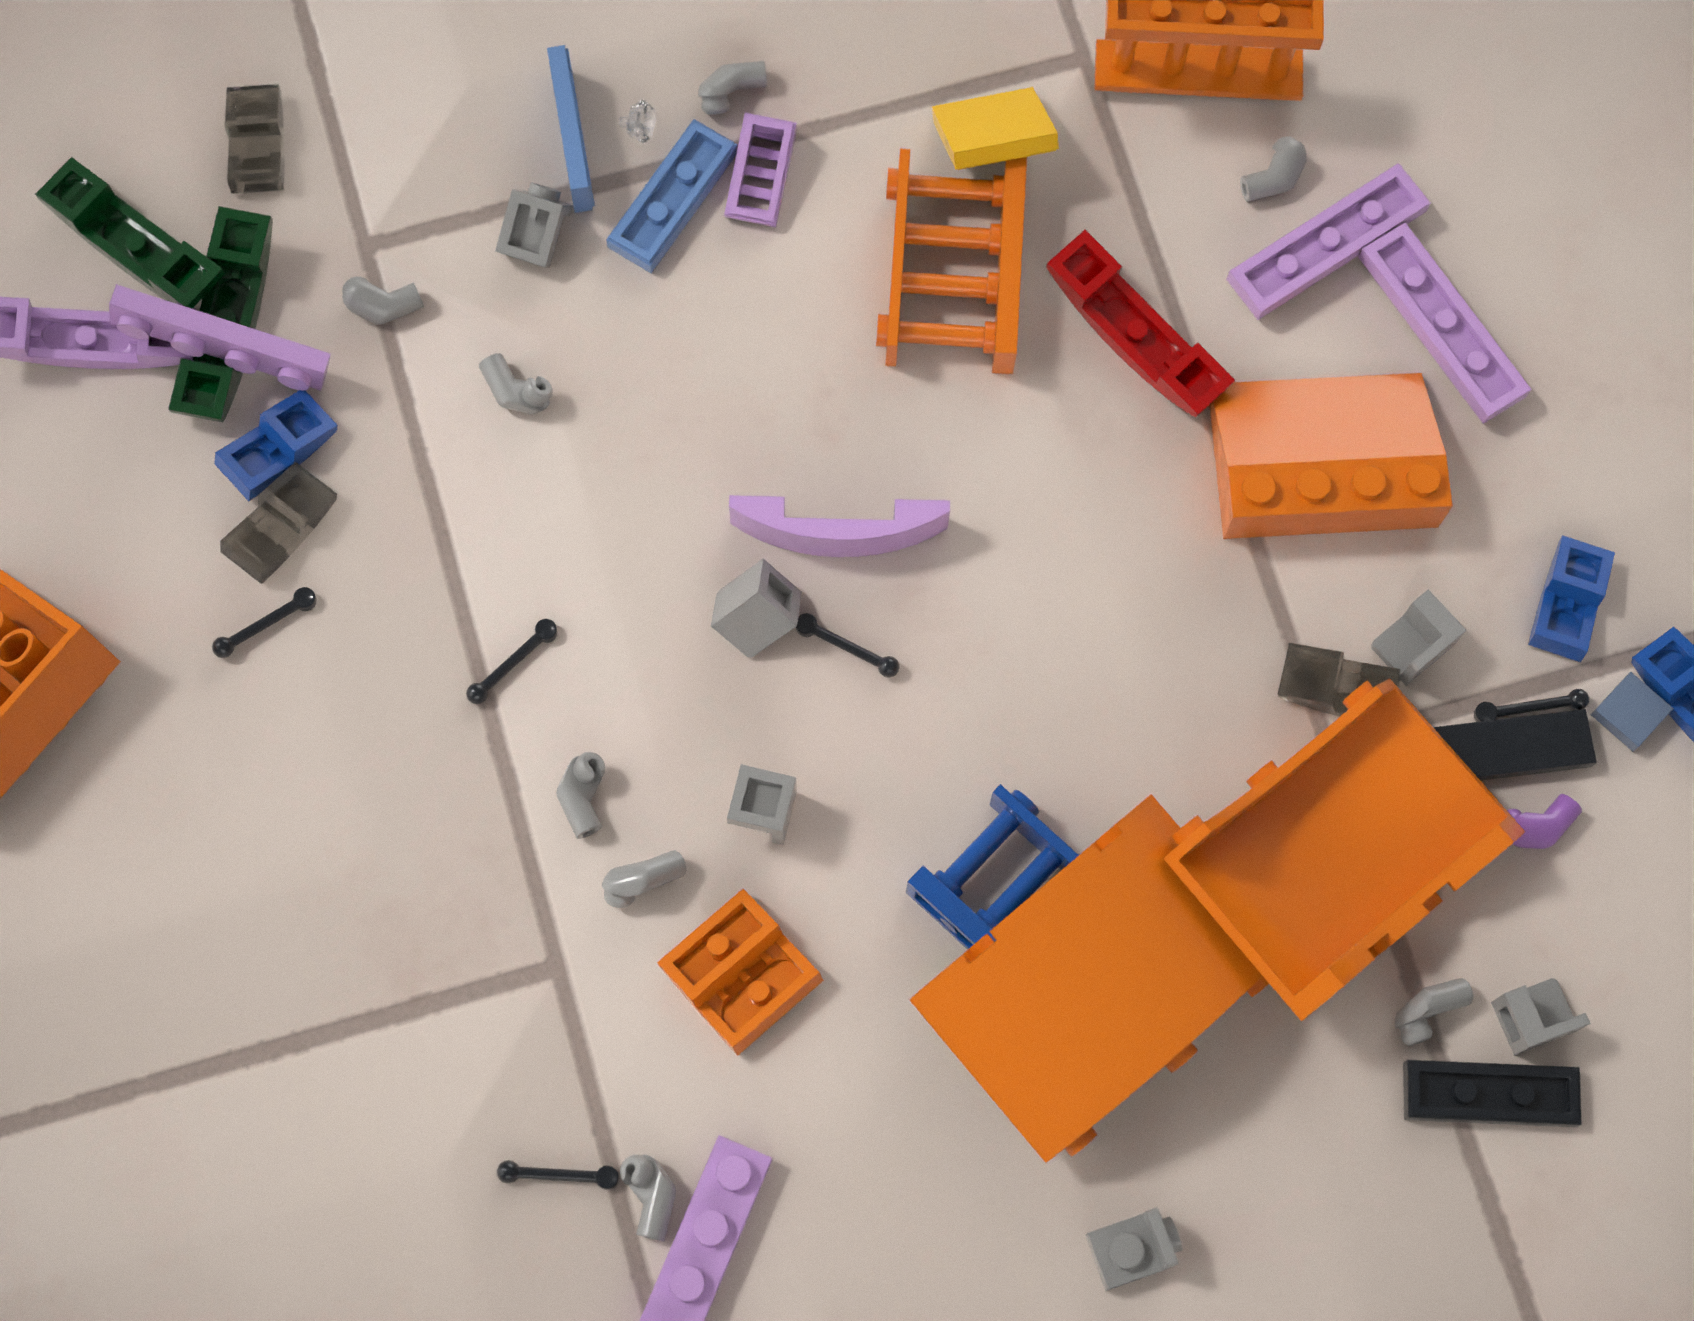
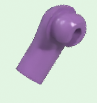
(1546, 828)

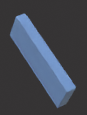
(571, 128)
(672, 196)

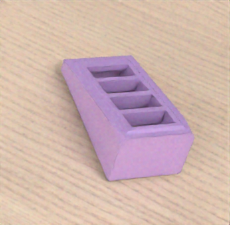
(768, 129)

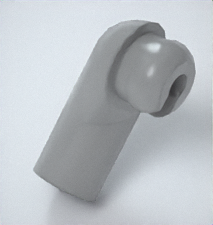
(378, 305)
(512, 393)
(627, 881)
(1427, 1003)
(654, 1191)

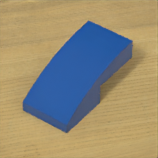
(284, 436)
(1571, 598)
(1669, 672)

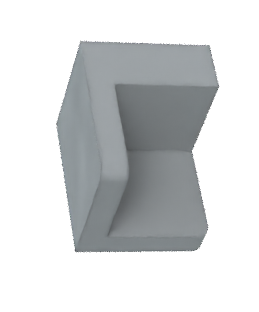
(756, 608)
(1418, 637)
(763, 801)
(1536, 1015)

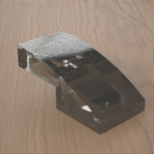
(255, 138)
(280, 523)
(1325, 678)

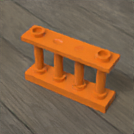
(1214, 69)
(1000, 240)

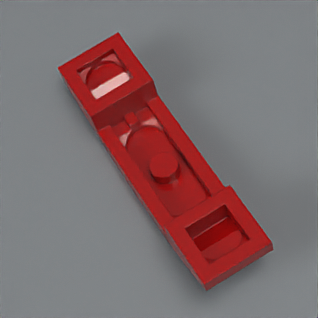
(1134, 329)

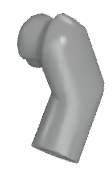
(726, 80)
(1281, 174)
(577, 791)

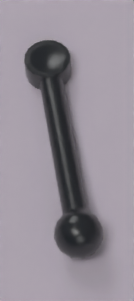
(303, 599)
(808, 626)
(544, 632)
(1576, 699)
(605, 1177)

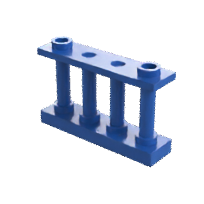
(941, 892)

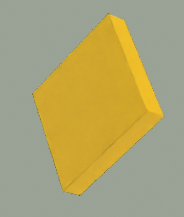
(995, 128)

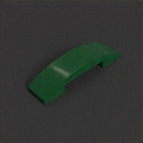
(127, 237)
(242, 249)

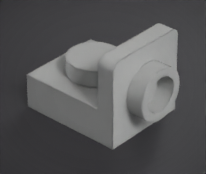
(532, 224)
(1134, 1248)

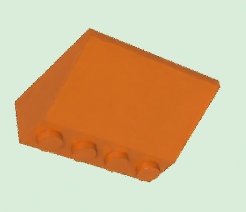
(1329, 456)
(45, 675)

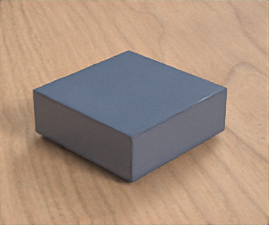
(1631, 711)

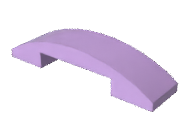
(76, 339)
(911, 524)

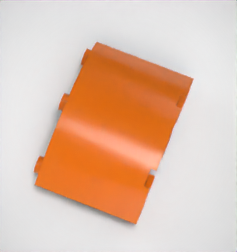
(1342, 846)
(1089, 986)

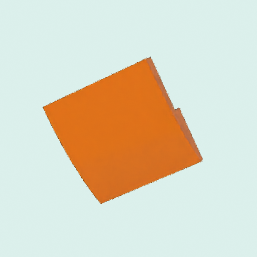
(740, 971)

